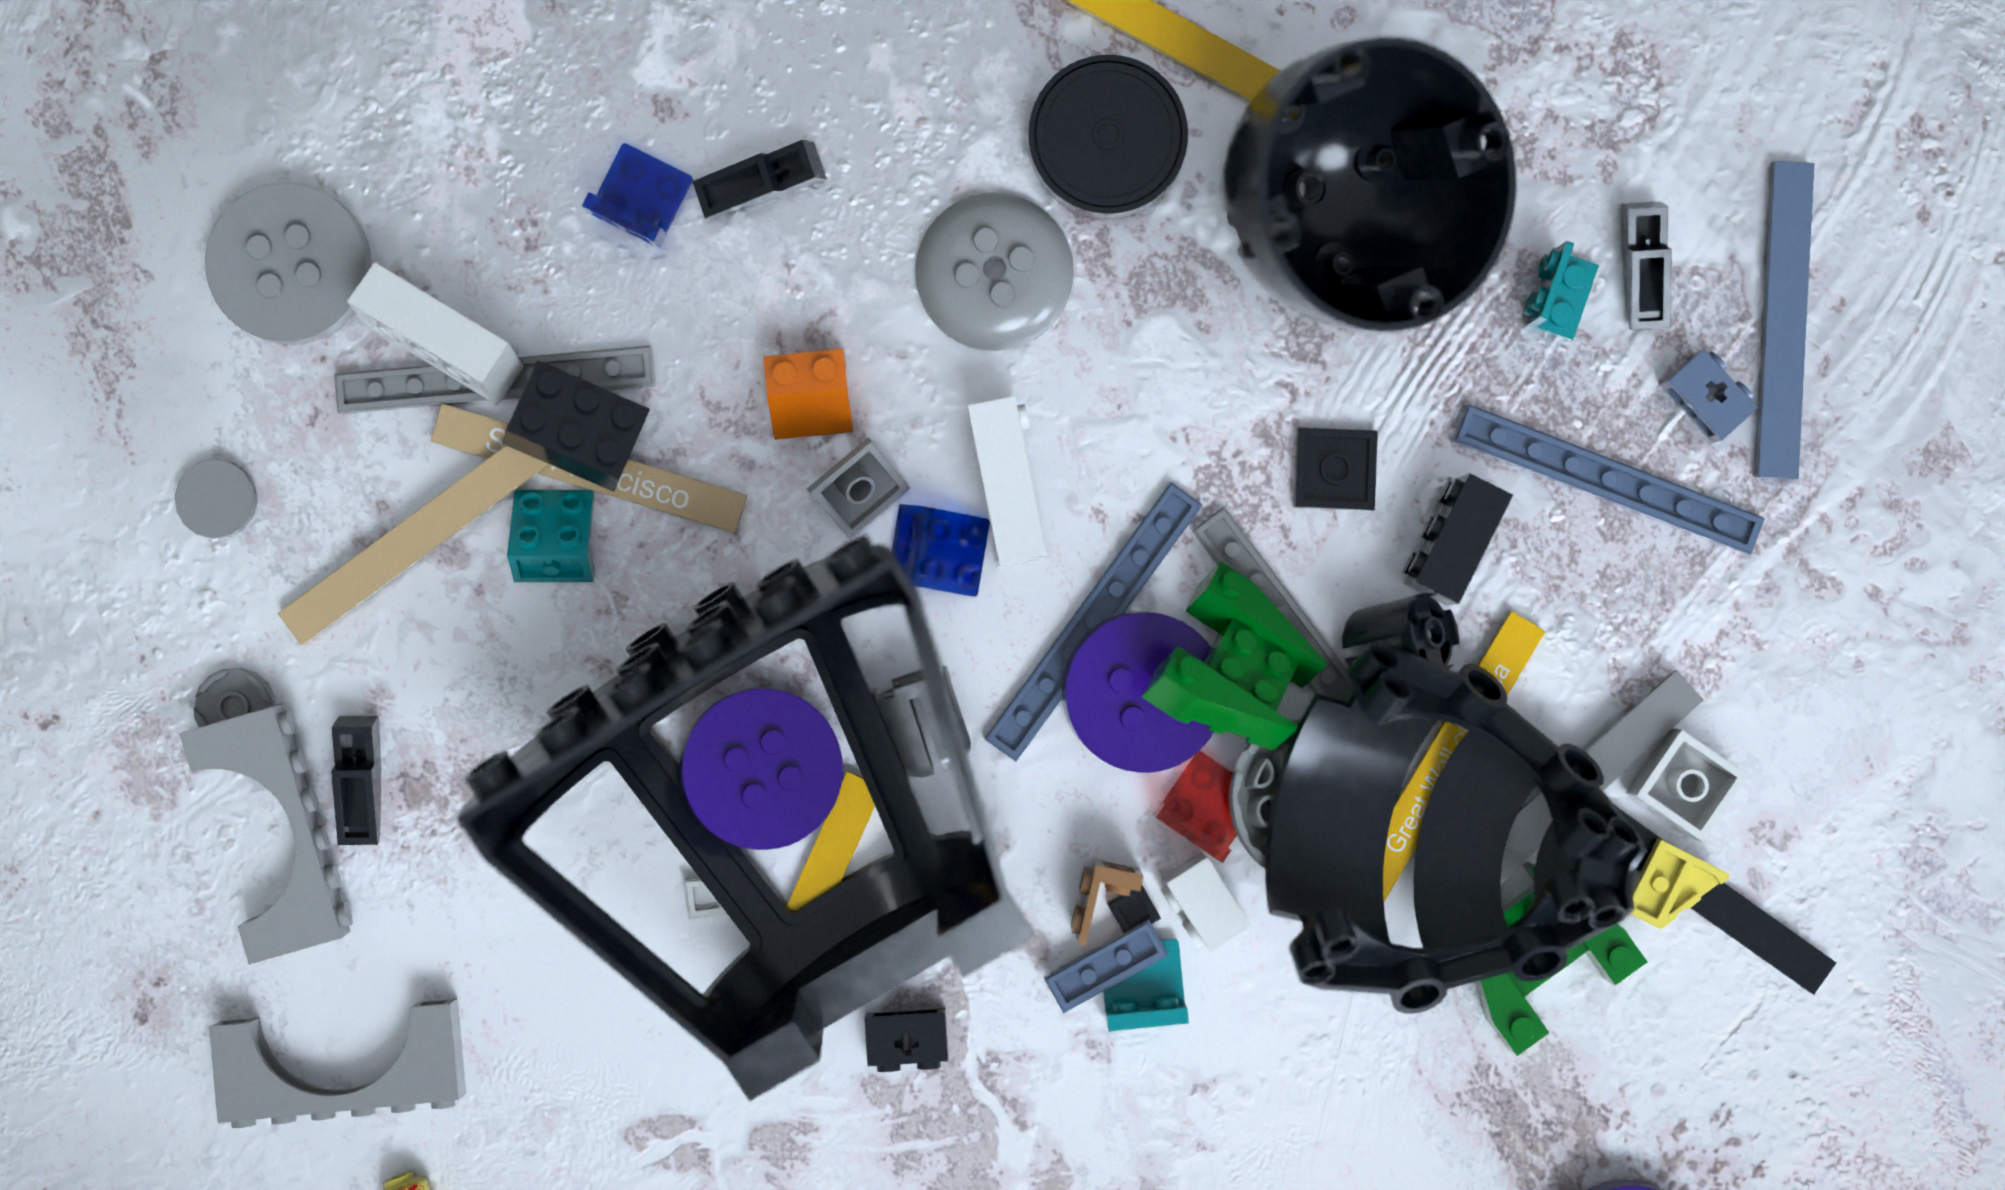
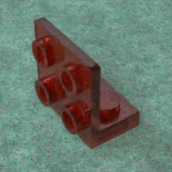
(1200, 806)

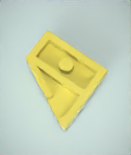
(1671, 883)

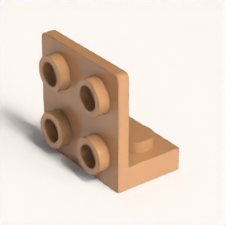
(1117, 880)

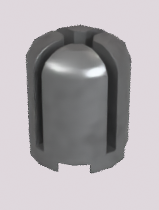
(904, 725)

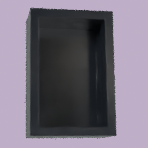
(575, 425)
(1456, 538)

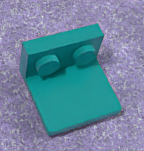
(1561, 293)
(551, 536)
(1150, 996)

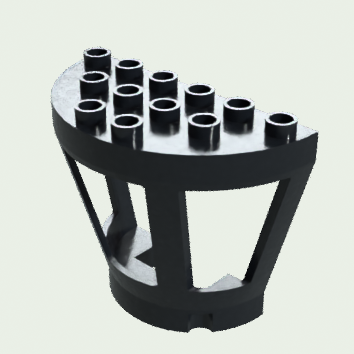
(804, 963)

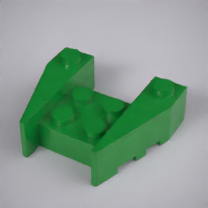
(1245, 667)
(1504, 995)

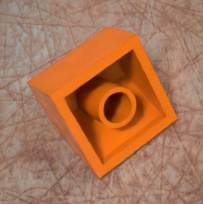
(808, 394)

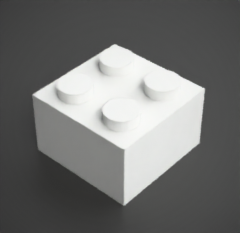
(1687, 784)
(1205, 901)

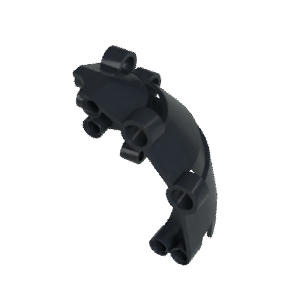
(1336, 816)

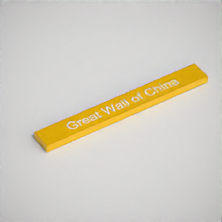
(1505, 660)

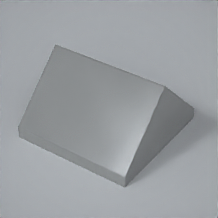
(858, 488)

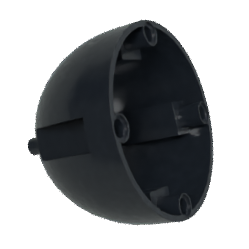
(1395, 182)

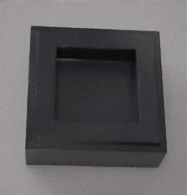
(1133, 909)

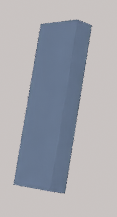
(1105, 966)

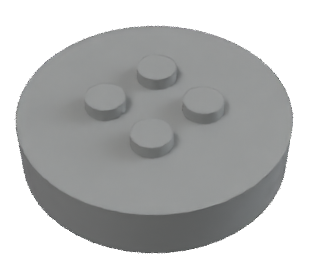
(286, 263)

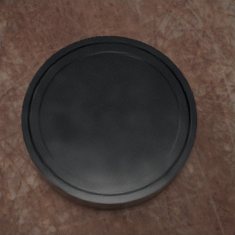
(1107, 136)

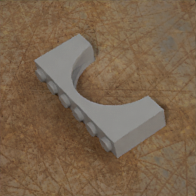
(264, 750)
(256, 1086)

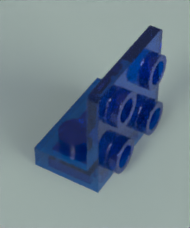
(640, 195)
(941, 548)

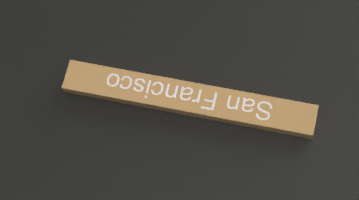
(637, 484)

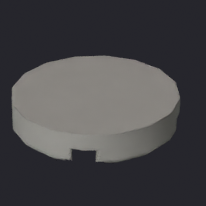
(215, 498)
(231, 694)

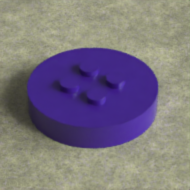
(1106, 689)
(761, 769)

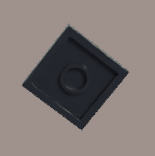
(1335, 469)

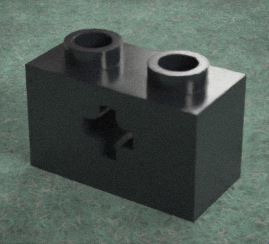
(926, 1025)

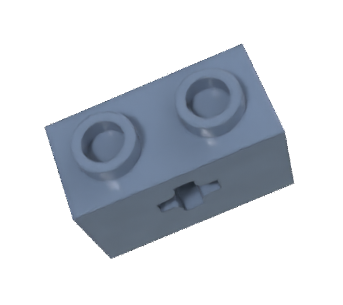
(1689, 388)

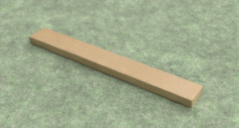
(409, 542)

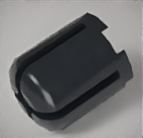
(1410, 620)

